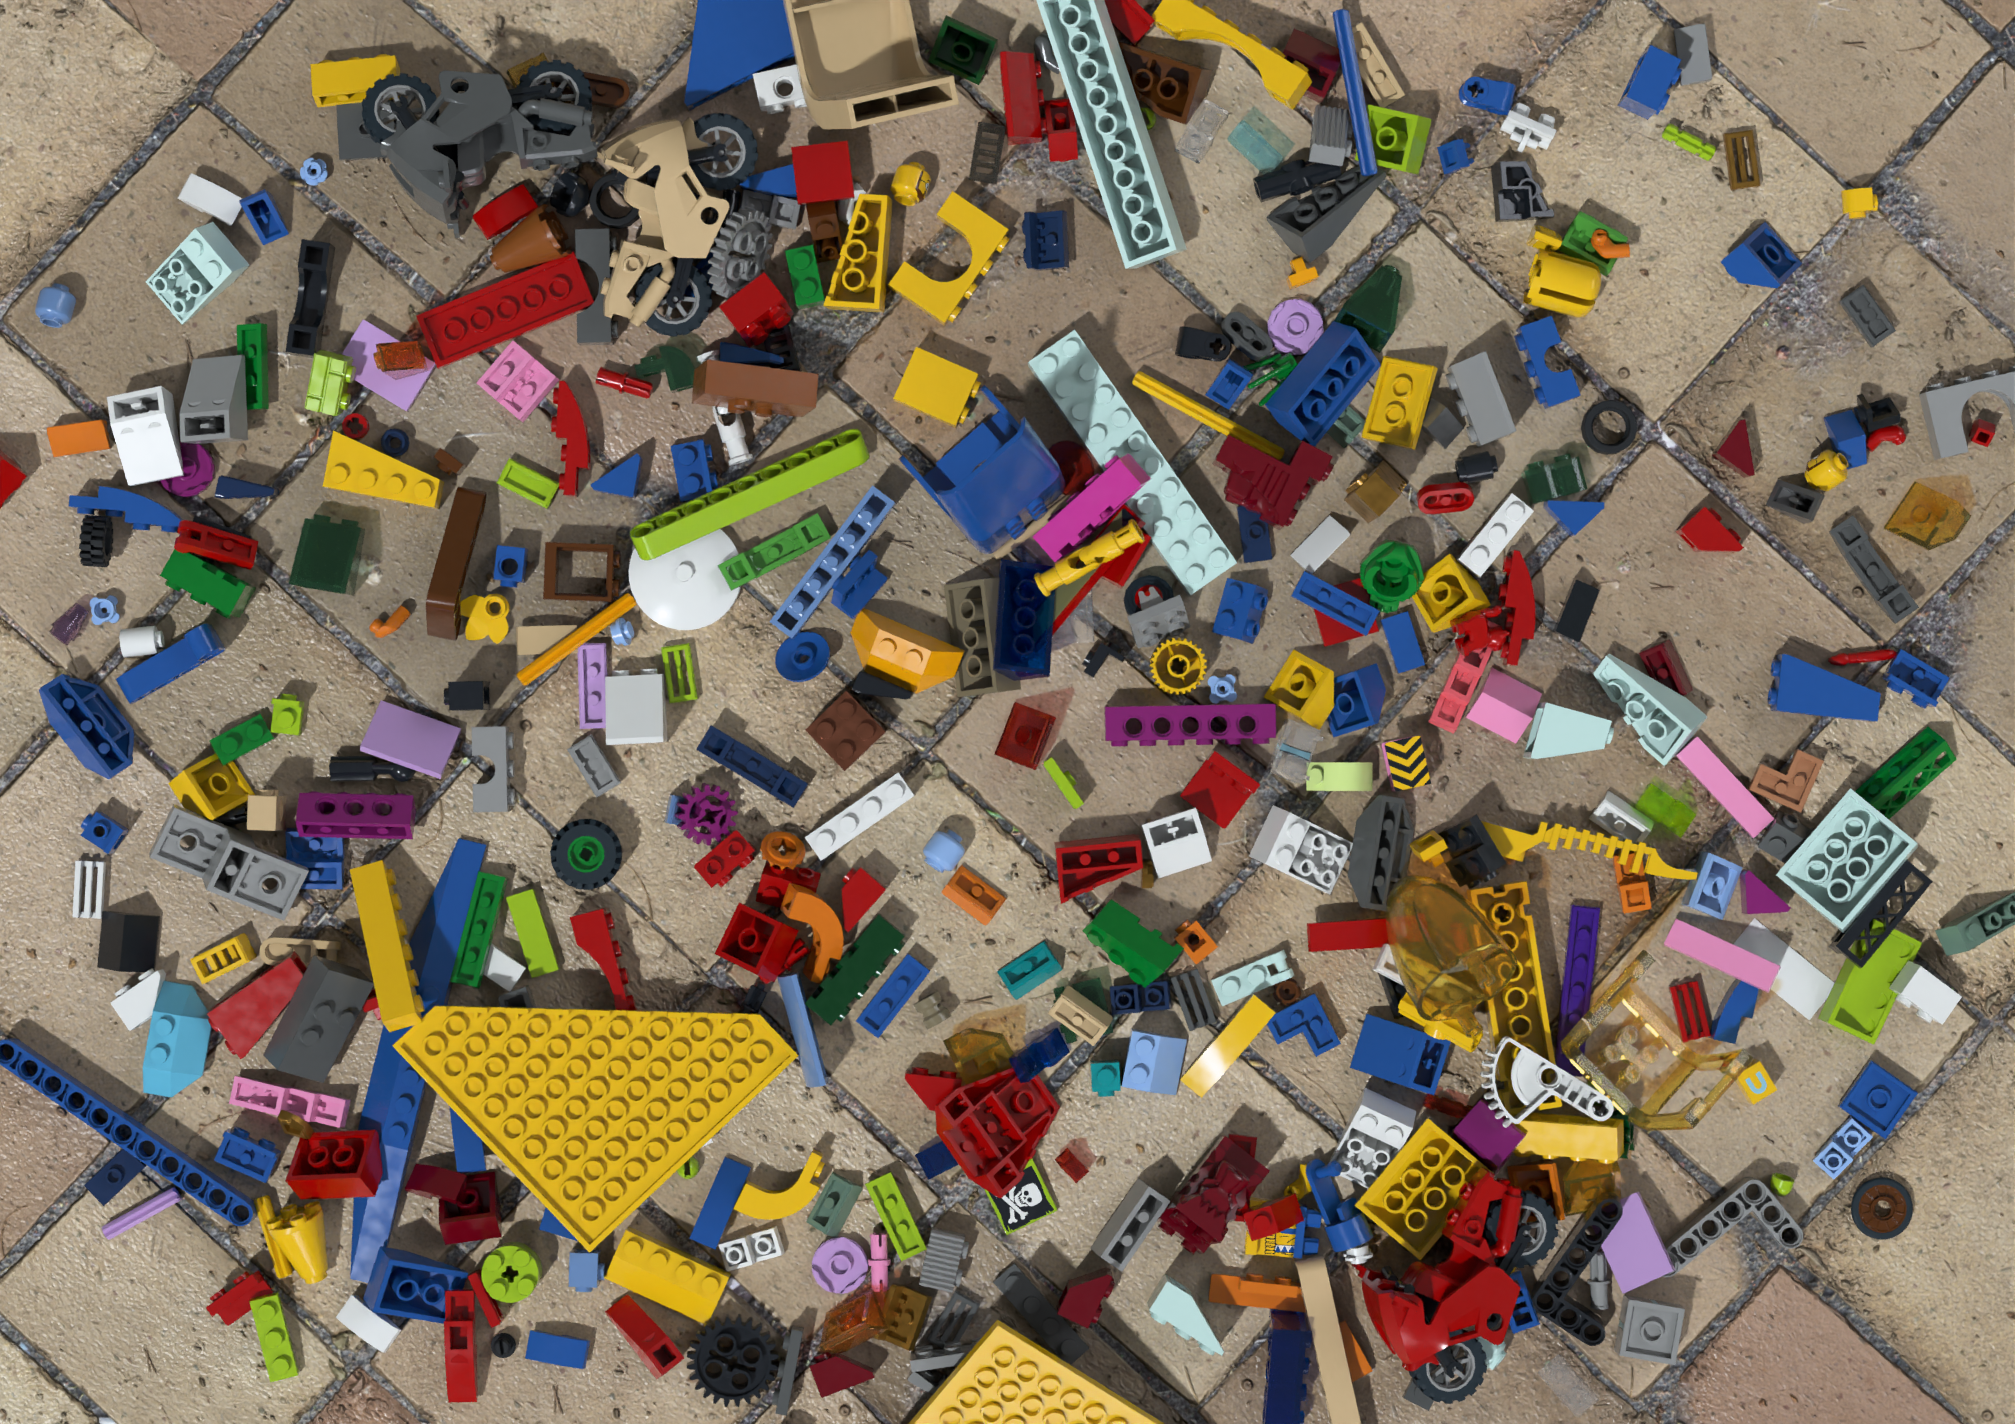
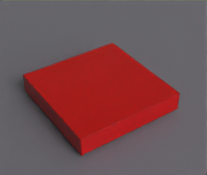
(822, 172)
(1332, 630)

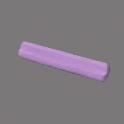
(141, 1213)

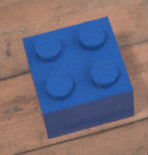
(1649, 83)

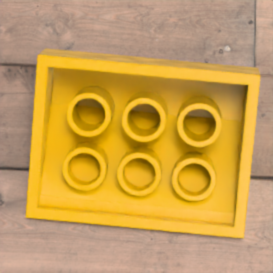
(1419, 1188)

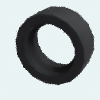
(595, 196)
(1630, 423)

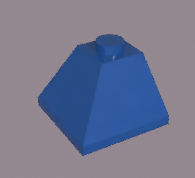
(1761, 259)
(1357, 700)

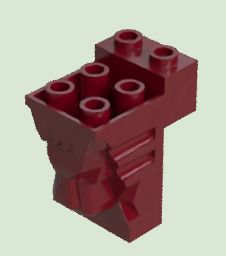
(1268, 484)
(1212, 1196)

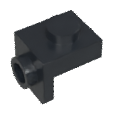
(1877, 413)
(1095, 659)

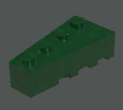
(855, 969)

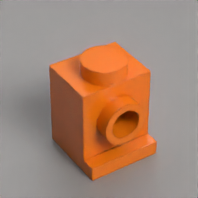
(1202, 948)

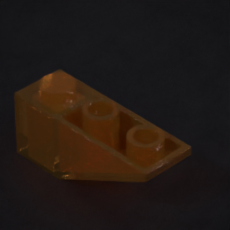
(400, 359)

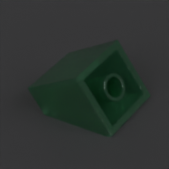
(328, 555)

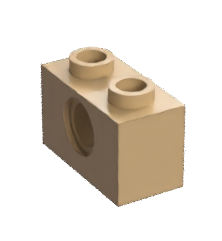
(266, 811)

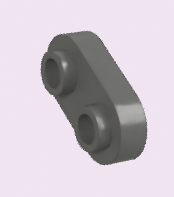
(1247, 335)

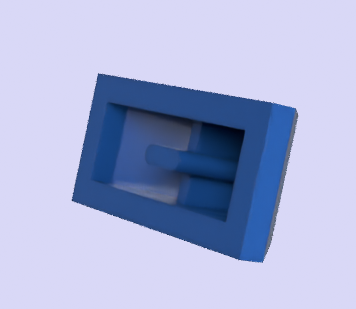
(264, 216)
(1229, 383)
(1847, 437)
(621, 480)
(1573, 514)

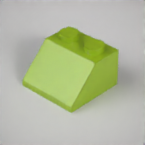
(1398, 138)

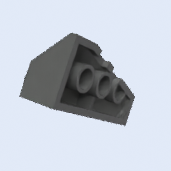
(1318, 219)

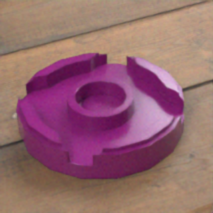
(197, 468)

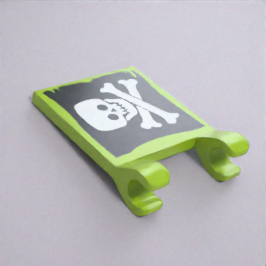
(1024, 1202)

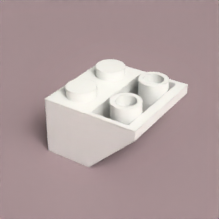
(1176, 842)

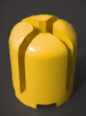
(1562, 284)

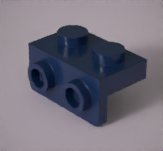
(1046, 240)

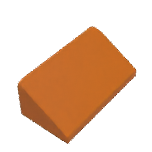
(78, 438)
(973, 895)

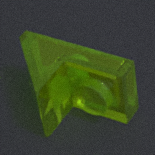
(1665, 810)

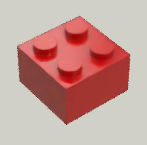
(757, 310)
(756, 942)

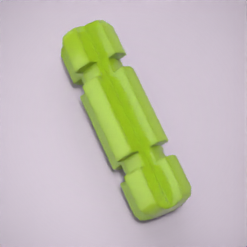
(1688, 142)

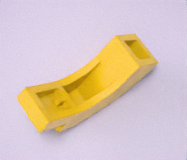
(777, 1204)

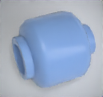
(943, 851)

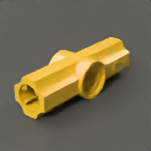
(1440, 1030)

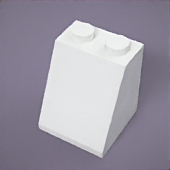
(635, 708)

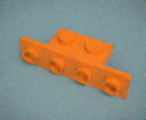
(1256, 1292)

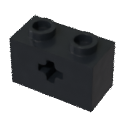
(467, 695)

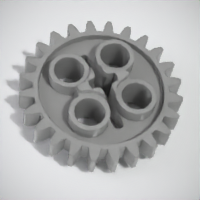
(748, 235)

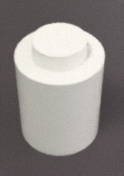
(141, 641)

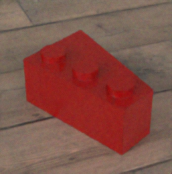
(1094, 862)

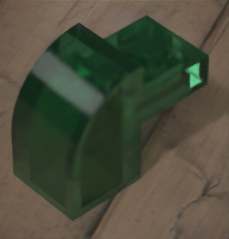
(674, 362)

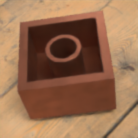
(845, 730)

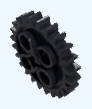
(743, 1337)

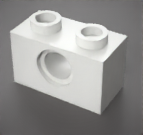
(767, 86)

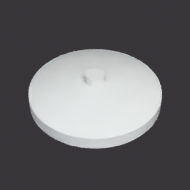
(685, 584)

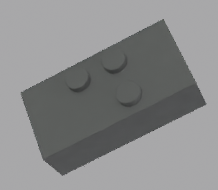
(318, 1019)

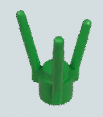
(1280, 369)

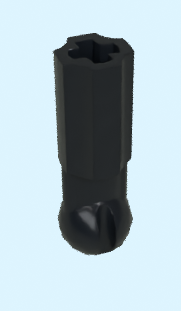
(365, 769)

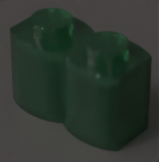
(1554, 479)

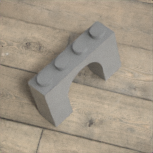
(1944, 408)

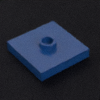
(1877, 1099)

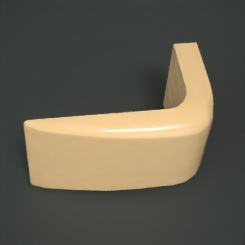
(862, 62)

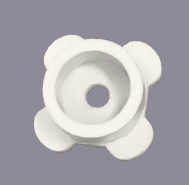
(1358, 1255)

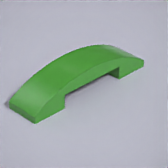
(774, 552)

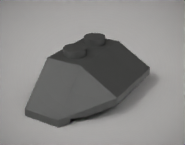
(1380, 850)

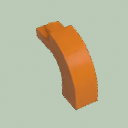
(828, 938)

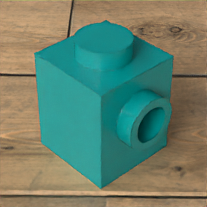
(1105, 1077)

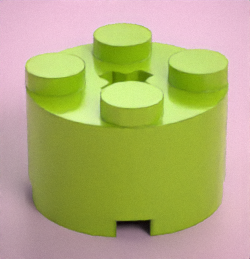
(501, 1285)

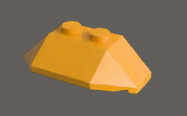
(903, 653)

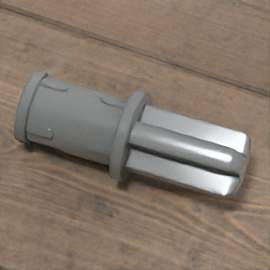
(1598, 1282)

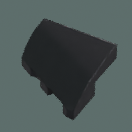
(1516, 193)

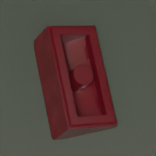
(1665, 667)

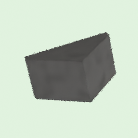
(1440, 423)
(1795, 501)

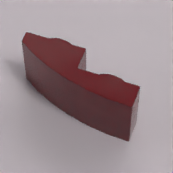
(436, 1182)

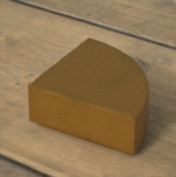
(1147, 876)
(294, 1125)

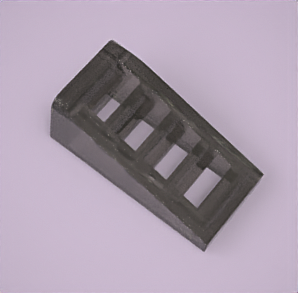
(993, 129)

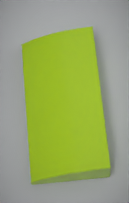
(1862, 995)

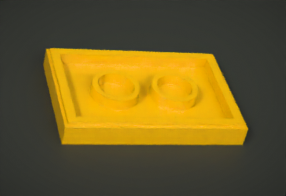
(1399, 402)

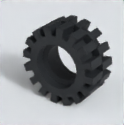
(96, 541)

